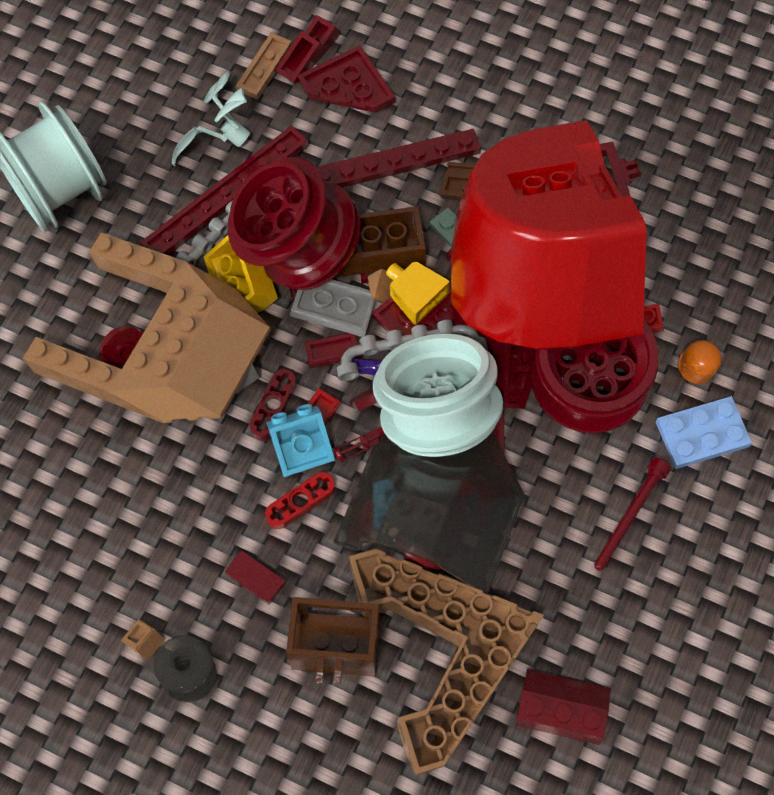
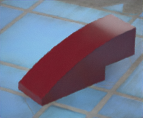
(307, 49)

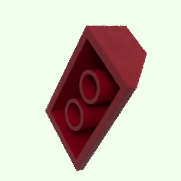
(564, 707)

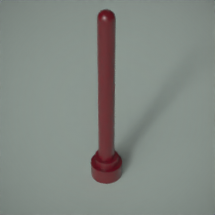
(657, 470)

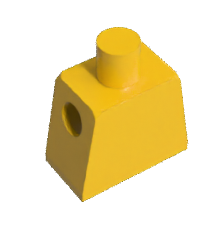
(416, 289)

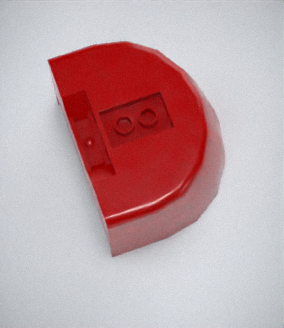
(548, 244)

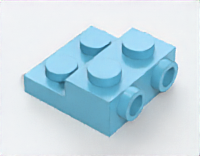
(300, 439)

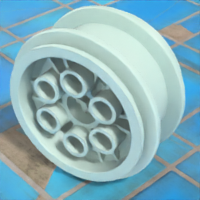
(438, 394)

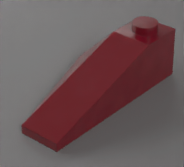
(514, 372)

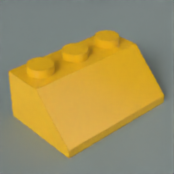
(246, 278)

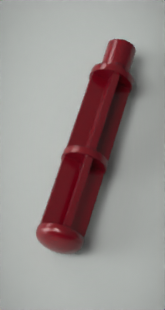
(367, 441)

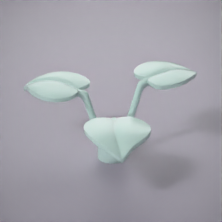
(231, 128)

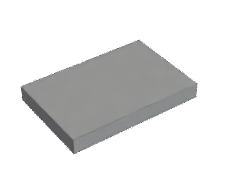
(335, 306)

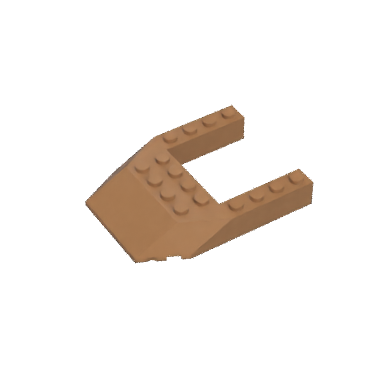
(188, 353)

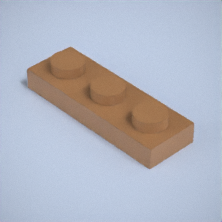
(263, 66)

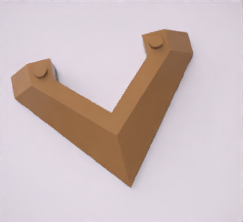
(484, 628)

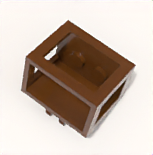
(333, 641)

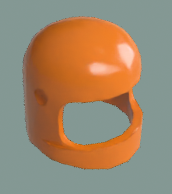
(699, 362)

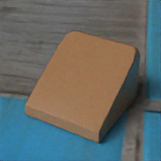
(379, 285)
(143, 639)

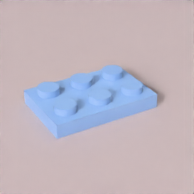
(703, 432)

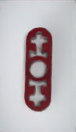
(272, 393)

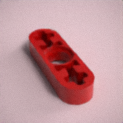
(320, 494)

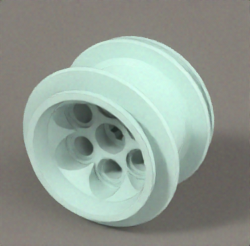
(49, 165)

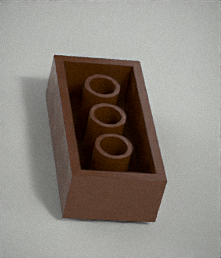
(387, 239)

